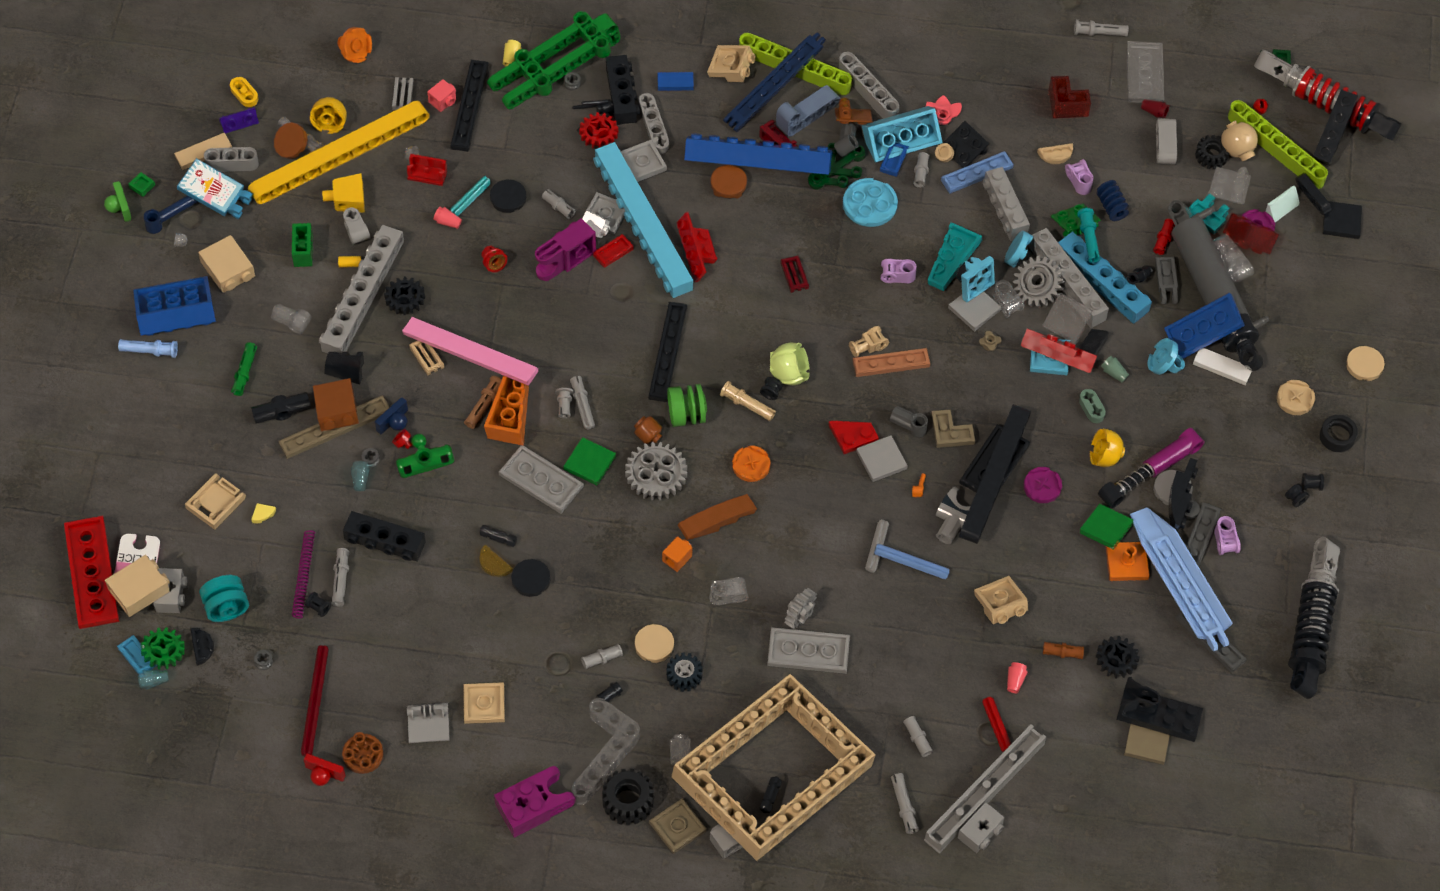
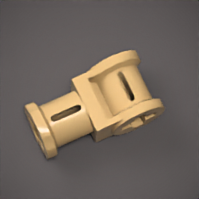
(871, 340)

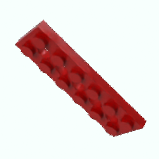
(80, 565)

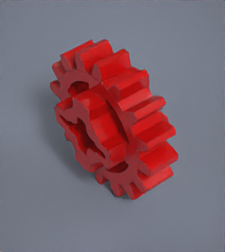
(598, 130)

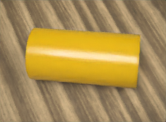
(349, 261)

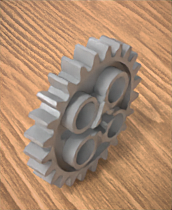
(656, 471)

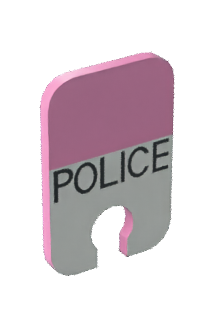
(128, 554)

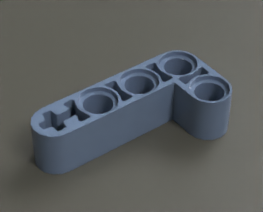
(796, 118)

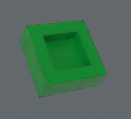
(141, 184)

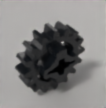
(404, 295)
(1114, 664)

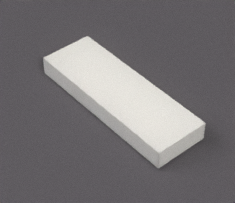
(1222, 366)

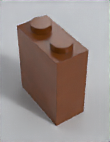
(335, 404)

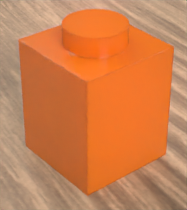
(677, 553)

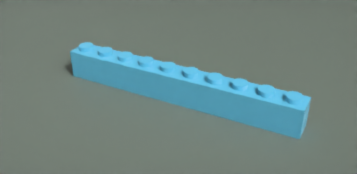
(643, 220)

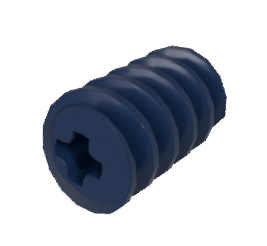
(1113, 200)

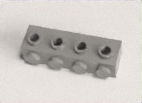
(1005, 202)

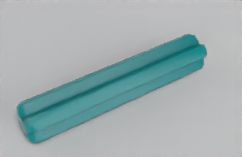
(470, 196)

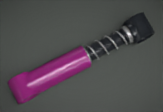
(1187, 443)

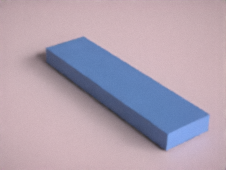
(975, 172)

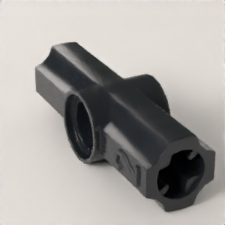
(281, 407)

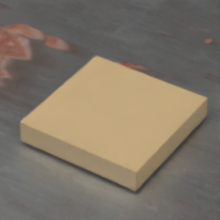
(484, 703)

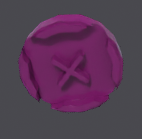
(1042, 485)

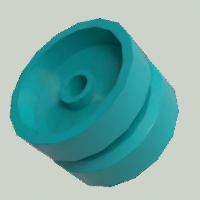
(224, 598)

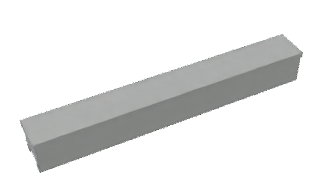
(984, 788)

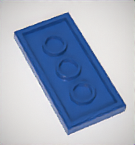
(1205, 325)

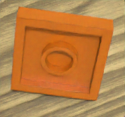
(1127, 562)

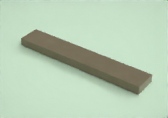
(314, 436)

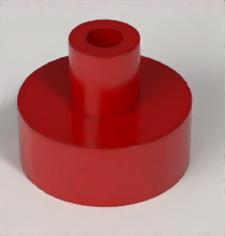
(402, 439)

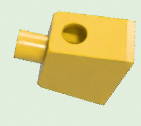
(346, 193)

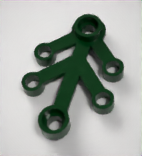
(837, 169)

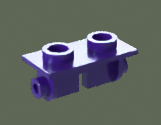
(239, 120)

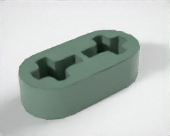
(1090, 407)

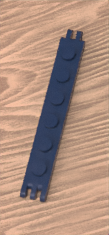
(775, 81)

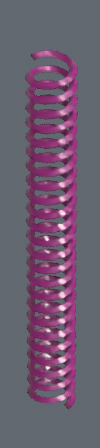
(302, 575)

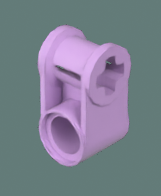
(1080, 177)
(897, 271)
(1226, 539)

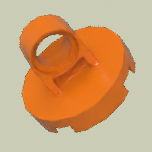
(355, 44)

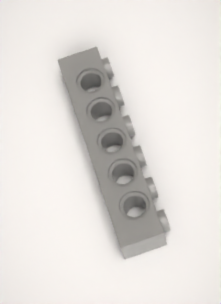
(1075, 283)

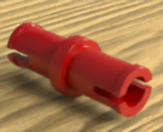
(1164, 236)

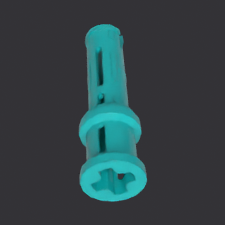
(1088, 227)

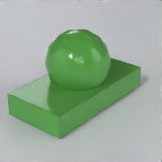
(118, 202)

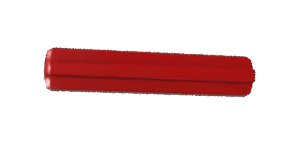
(996, 723)

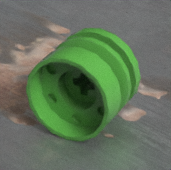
(686, 405)

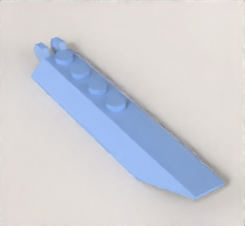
(1182, 577)

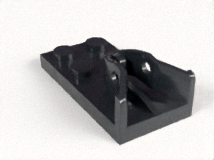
(1158, 712)

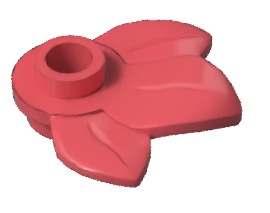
(945, 109)

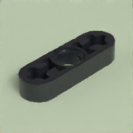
(1313, 194)

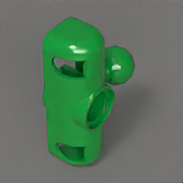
(415, 460)

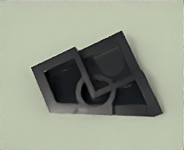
(345, 366)

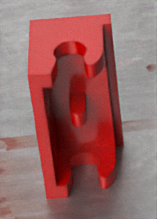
(426, 169)

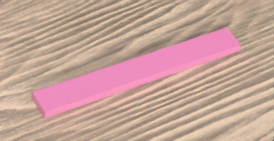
(470, 351)

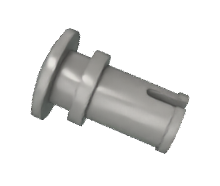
(564, 397)

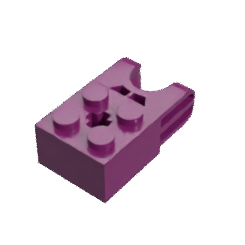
(565, 250)
(537, 799)

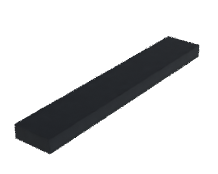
(469, 105)
(667, 351)

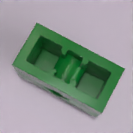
(302, 245)

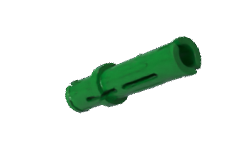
(242, 375)

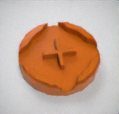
(751, 463)

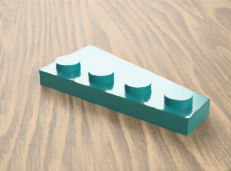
(956, 249)

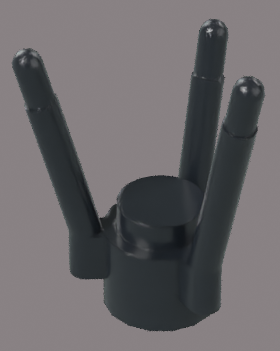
(602, 107)

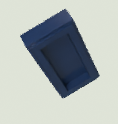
(393, 417)

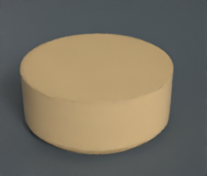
(944, 152)

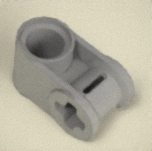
(355, 226)

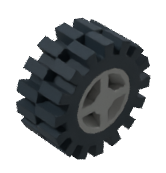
(683, 665)

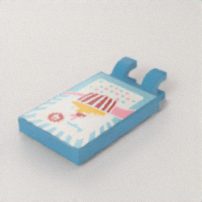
(214, 189)

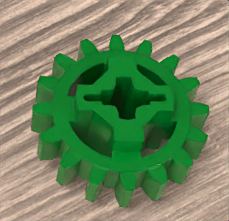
(156, 655)

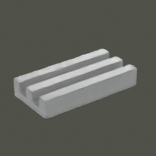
(403, 82)

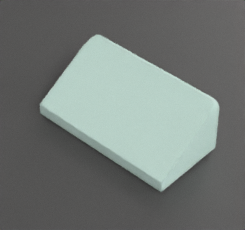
(1283, 204)

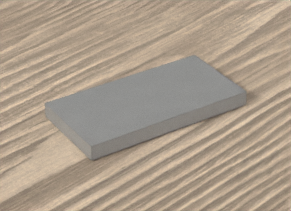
(541, 479)
(808, 650)

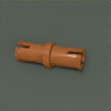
(1063, 650)

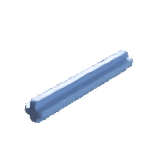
(911, 561)

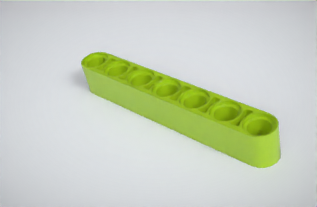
(814, 72)
(1278, 144)

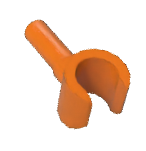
(917, 491)

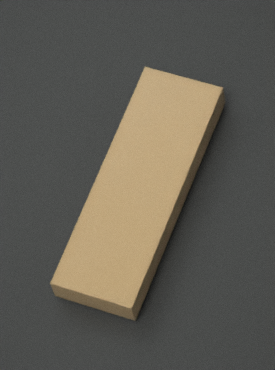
(187, 156)

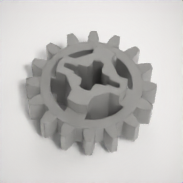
(800, 608)

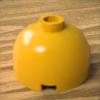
(328, 115)
(1107, 448)

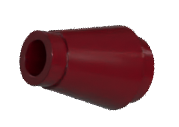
(1156, 108)

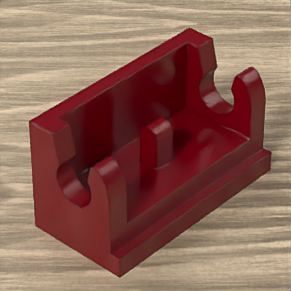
(770, 132)

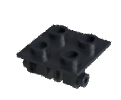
(966, 144)

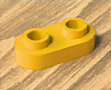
(245, 93)

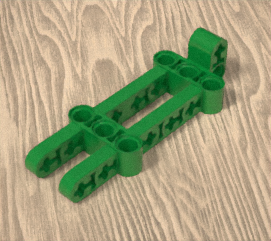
(605, 34)

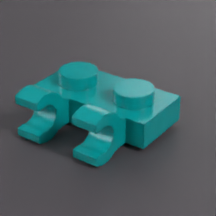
(1216, 219)

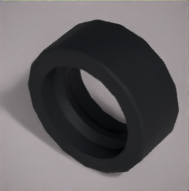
(1344, 422)

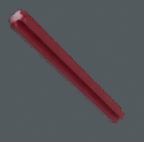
(314, 700)

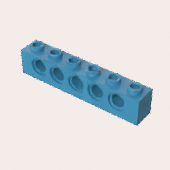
(1107, 285)

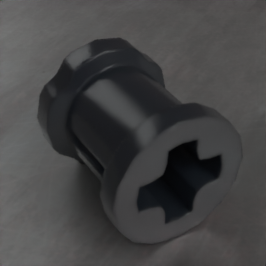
(1312, 481)
(318, 604)

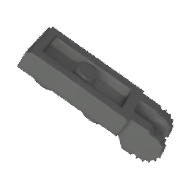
(1166, 278)

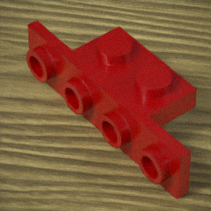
(697, 246)
(1058, 350)

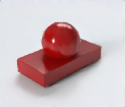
(323, 770)

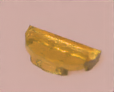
(493, 564)

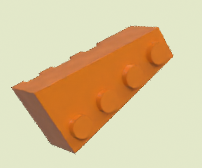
(508, 412)

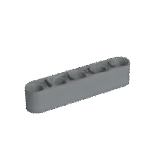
(868, 86)

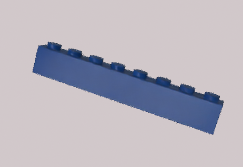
(758, 154)

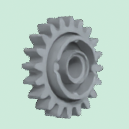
(1046, 289)

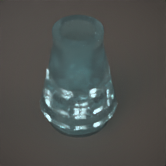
(359, 475)
(151, 678)

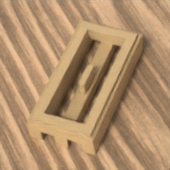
(433, 367)

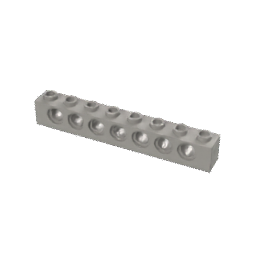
(393, 241)

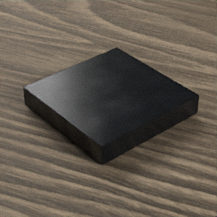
(1343, 220)

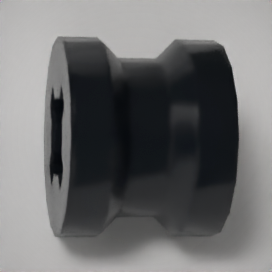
(771, 388)
(1297, 495)

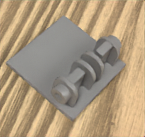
(428, 723)

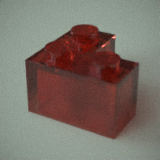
(1068, 102)
(1250, 235)

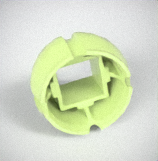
(790, 364)

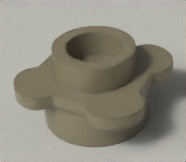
(990, 346)

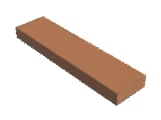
(891, 362)

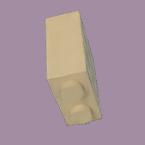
(226, 264)
(138, 585)

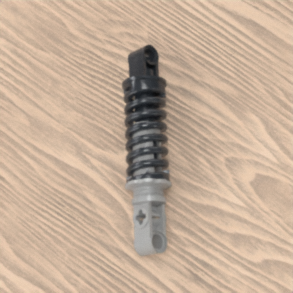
(1314, 619)

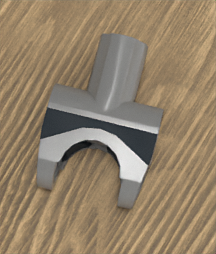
(953, 514)

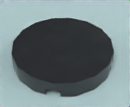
(508, 196)
(530, 577)

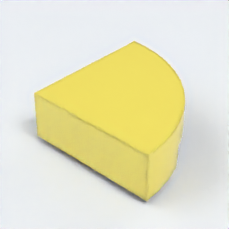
(262, 513)

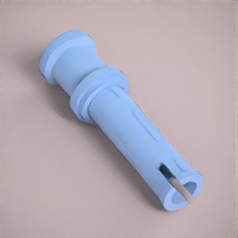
(157, 348)

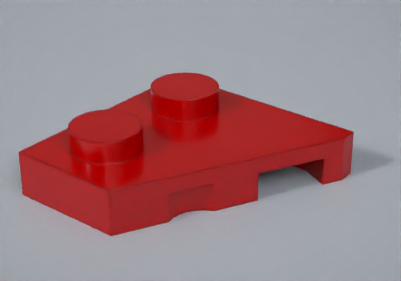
(852, 434)

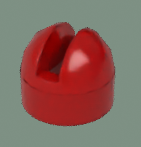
(1256, 106)

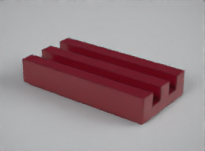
(798, 286)

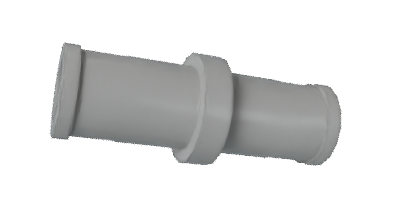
(921, 169)
(558, 204)
(601, 656)
(918, 736)

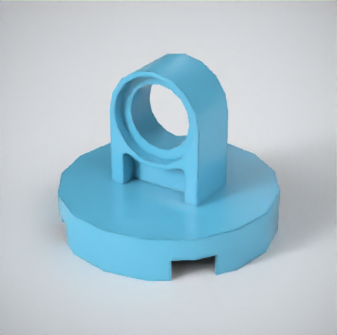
(1164, 358)

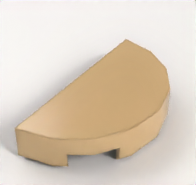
(1056, 154)

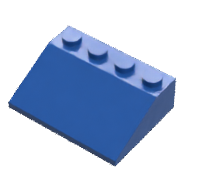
(174, 306)

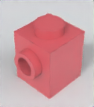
(442, 95)

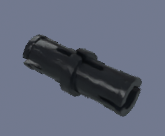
(1139, 274)

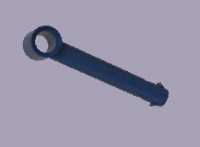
(154, 219)

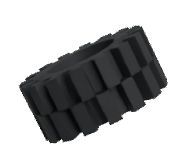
(1208, 159)

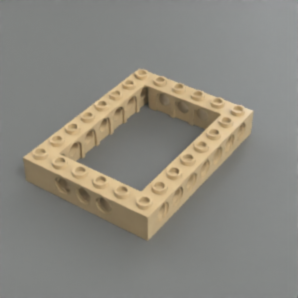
(790, 696)

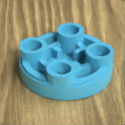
(1017, 248)

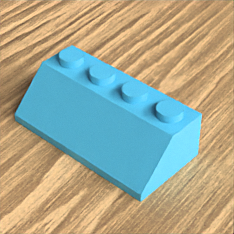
(913, 128)

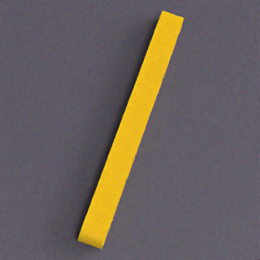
(338, 152)

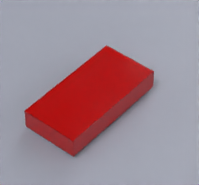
(613, 250)

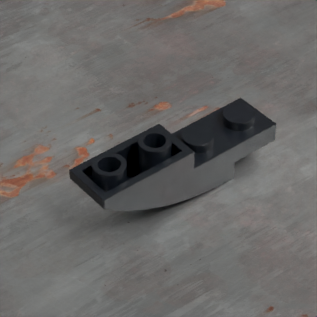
(1180, 497)

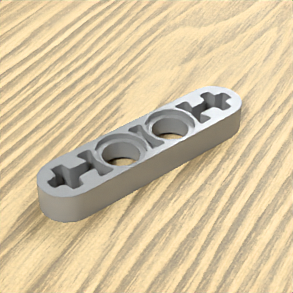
(653, 123)

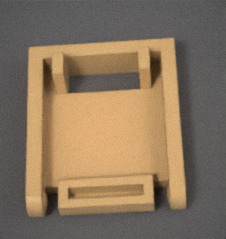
(217, 498)

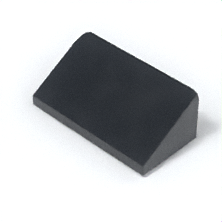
(1094, 341)

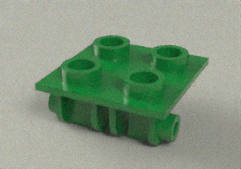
(1070, 221)

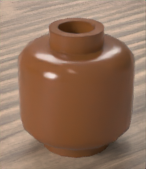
(648, 430)

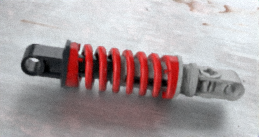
(1323, 94)

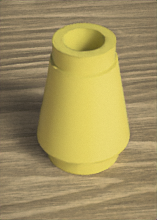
(509, 51)

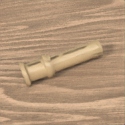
(740, 397)

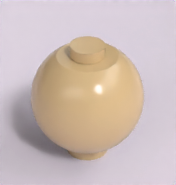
(1239, 140)

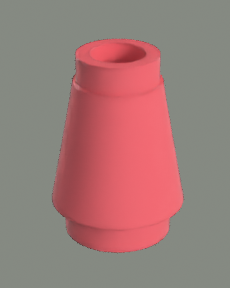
(446, 217)
(1016, 676)

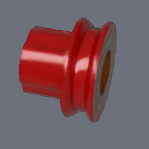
(495, 255)

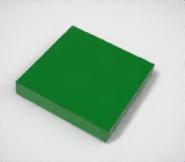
(589, 461)
(1106, 526)

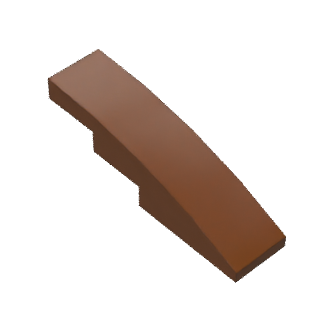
(719, 515)

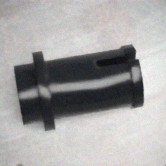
(611, 692)

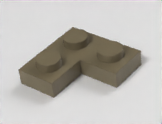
(948, 435)

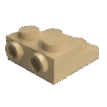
(731, 62)
(1002, 600)

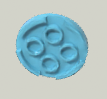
(870, 202)

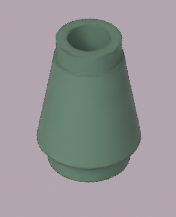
(1115, 369)

